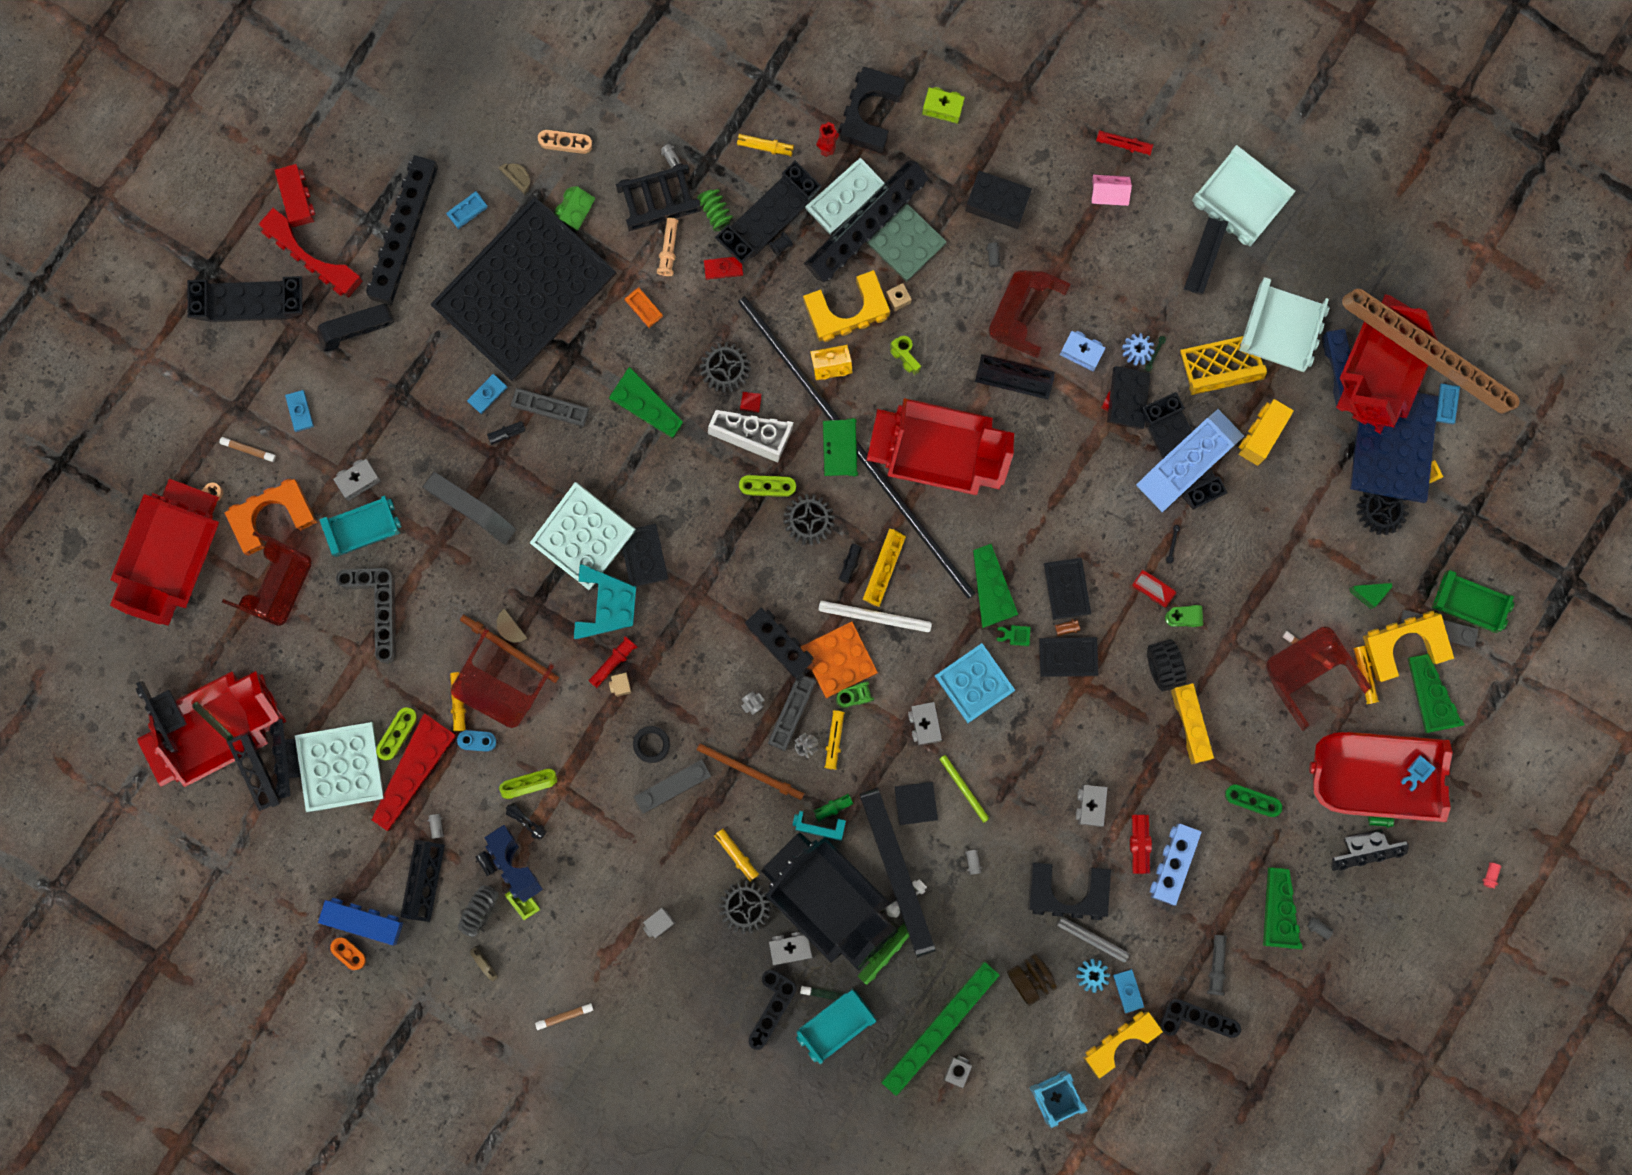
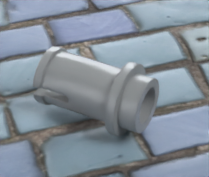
(670, 155)
(436, 825)
(973, 862)

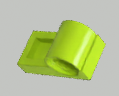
(908, 360)

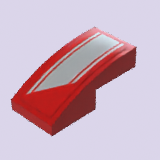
(1154, 589)

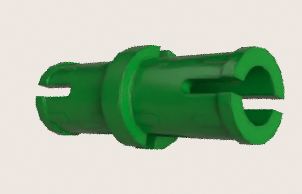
(833, 807)

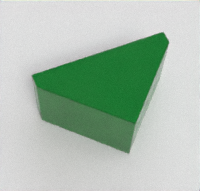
(1370, 594)

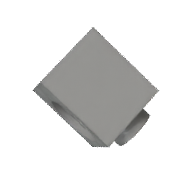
(958, 1080)

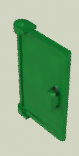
(841, 447)

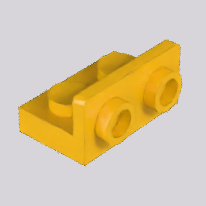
(831, 362)

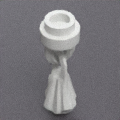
(893, 909)

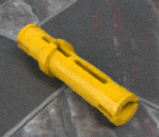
(766, 145)
(1364, 666)
(457, 709)
(831, 763)
(734, 852)

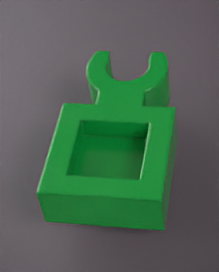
(1017, 635)

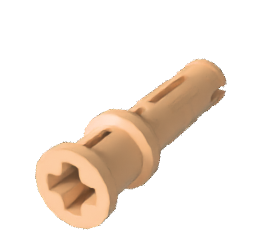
(667, 254)

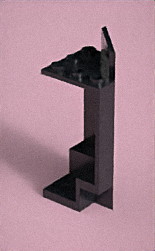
(828, 900)

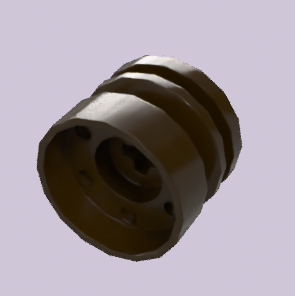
(1032, 979)

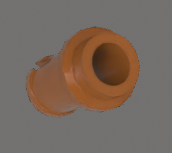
(1067, 627)

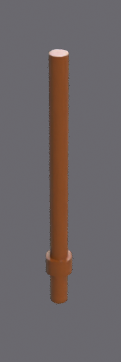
(478, 628)
(784, 788)

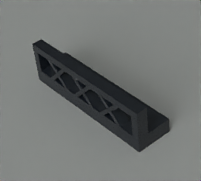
(1205, 256)
(1014, 379)
(260, 771)
(417, 875)

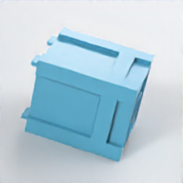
(1069, 1101)

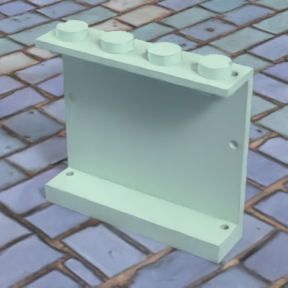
(1284, 327)

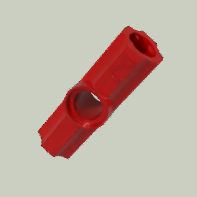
(827, 139)
(1140, 844)

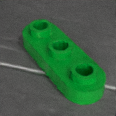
(1262, 800)

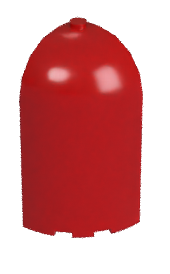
(1365, 774)

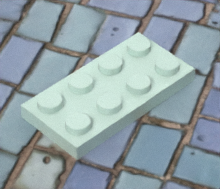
(844, 196)

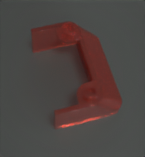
(1005, 325)
(280, 584)

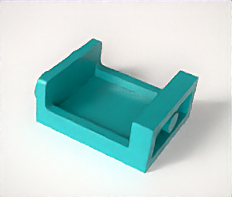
(819, 831)

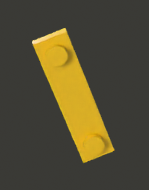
(884, 567)

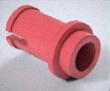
(1492, 875)

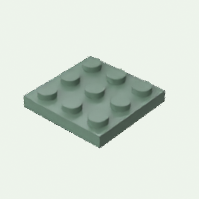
(906, 242)

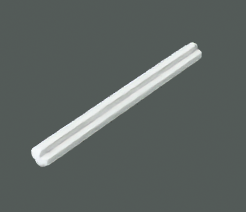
(875, 616)

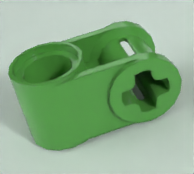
(1188, 616)
(856, 695)

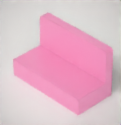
(1111, 190)

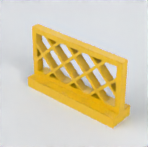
(1221, 380)

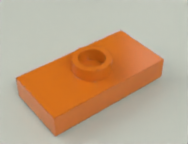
(643, 307)

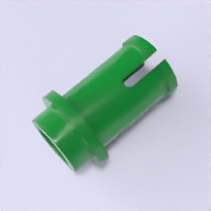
(1381, 821)

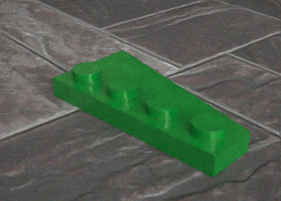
(642, 402)
(993, 593)
(1432, 697)
(1280, 917)

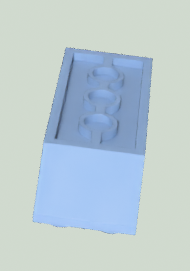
(1189, 460)

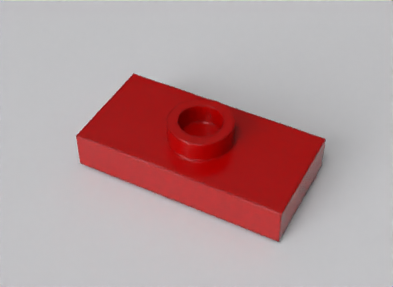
(722, 268)

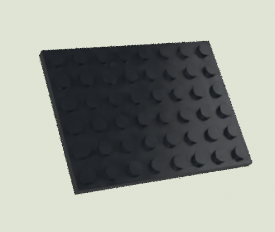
(523, 289)

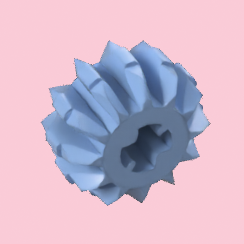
(1145, 348)

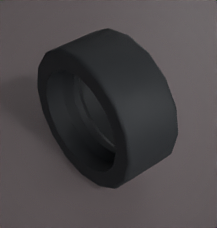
(640, 734)

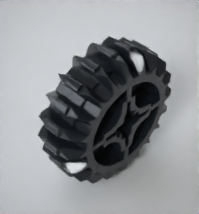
(1385, 516)

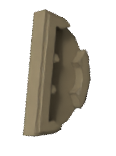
(517, 175)
(509, 629)
(483, 964)

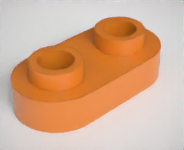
(348, 954)

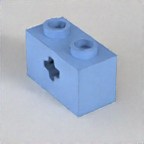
(1090, 357)

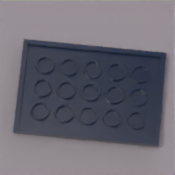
(1398, 458)

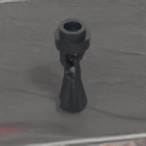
(514, 812)

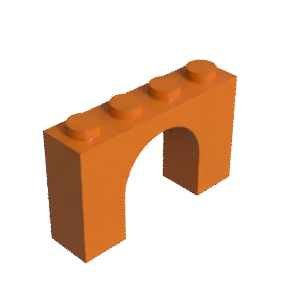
(243, 516)

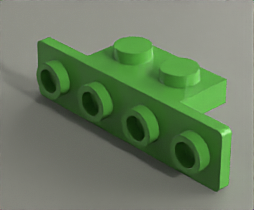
(883, 956)

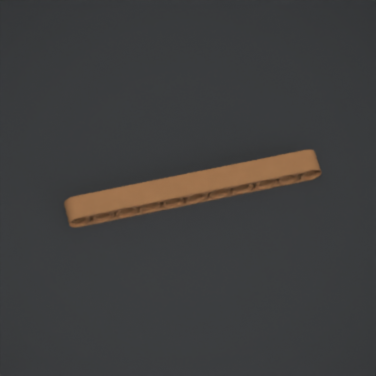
(1421, 349)

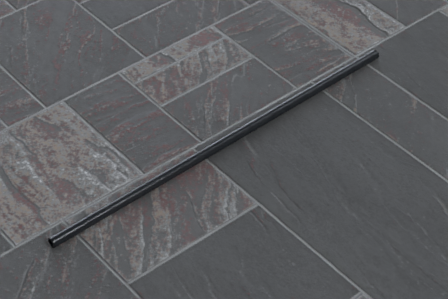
(861, 453)

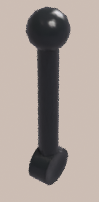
(1169, 559)

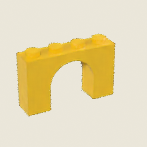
(828, 325)
(1381, 643)

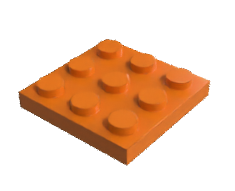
(839, 660)

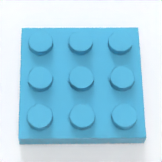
(974, 683)

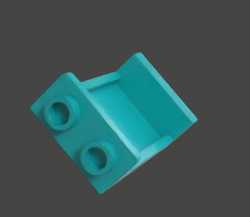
(361, 527)
(835, 1025)

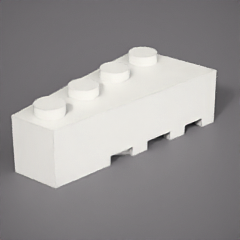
(751, 433)

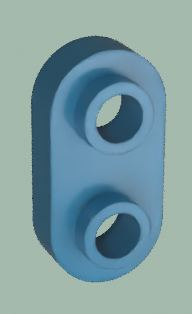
(476, 741)

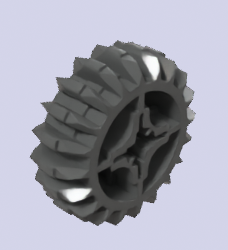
(729, 383)
(817, 519)
(478, 910)
(728, 911)

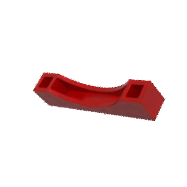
(339, 276)

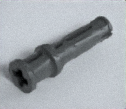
(1217, 972)

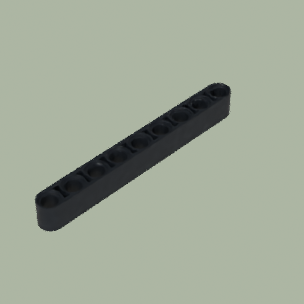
(897, 872)

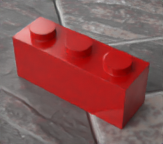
(295, 195)

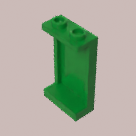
(1473, 602)

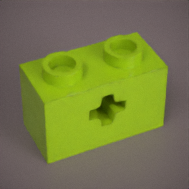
(952, 109)

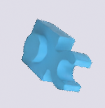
(1419, 770)

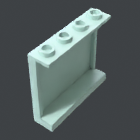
(1243, 195)

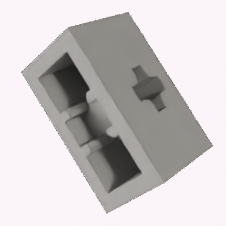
(366, 476)
(932, 731)
(1096, 815)
(658, 923)
(780, 955)

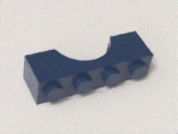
(1338, 352)
(522, 880)

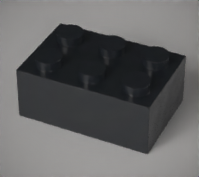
(998, 199)

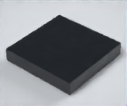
(916, 803)

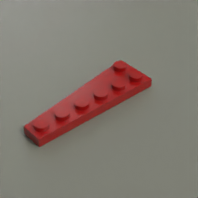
(419, 759)

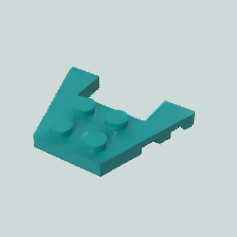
(614, 604)

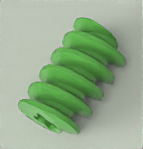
(715, 209)

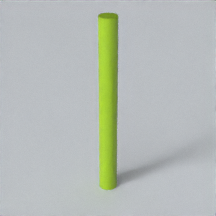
(964, 788)

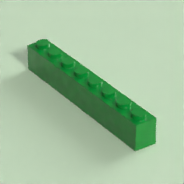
(939, 1028)

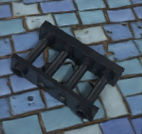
(654, 215)

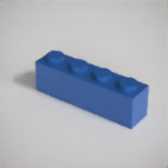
(360, 922)

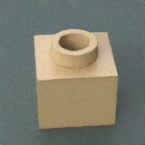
(898, 303)
(620, 684)

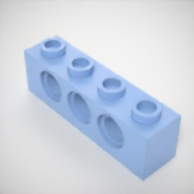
(1190, 838)

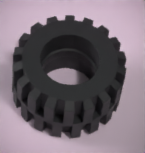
(1166, 665)

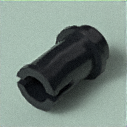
(485, 862)

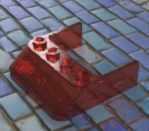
(1307, 661)
(492, 695)

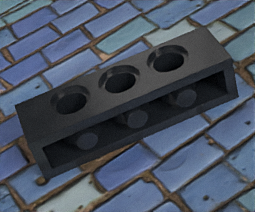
(796, 668)

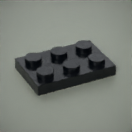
(1128, 397)
(645, 557)
(1067, 589)
(1068, 657)

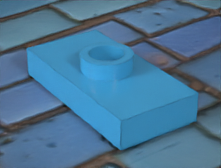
(467, 210)
(487, 394)
(1447, 403)
(299, 411)
(1128, 991)

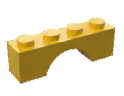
(1195, 730)
(1102, 1058)

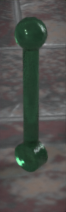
(1162, 340)

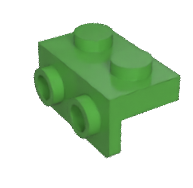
(574, 207)

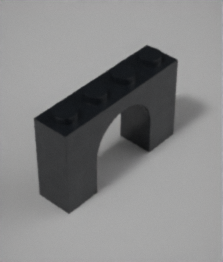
(869, 84)
(1094, 903)

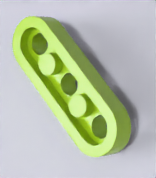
(776, 486)
(390, 740)
(528, 783)

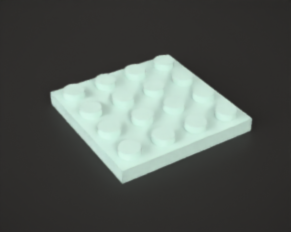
(582, 533)
(339, 767)

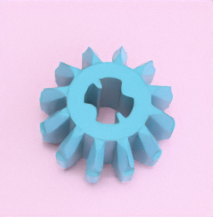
(1091, 982)

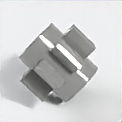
(752, 702)
(806, 745)

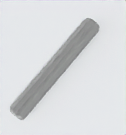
(1093, 939)

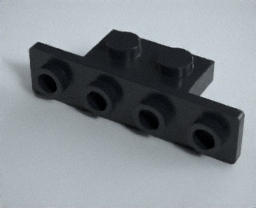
(165, 713)
(286, 759)
(1368, 848)

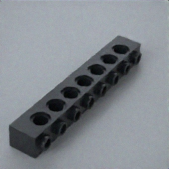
(857, 222)
(387, 293)

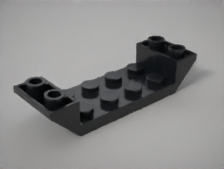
(770, 214)
(245, 300)
(1168, 429)

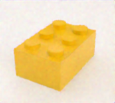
(1264, 431)

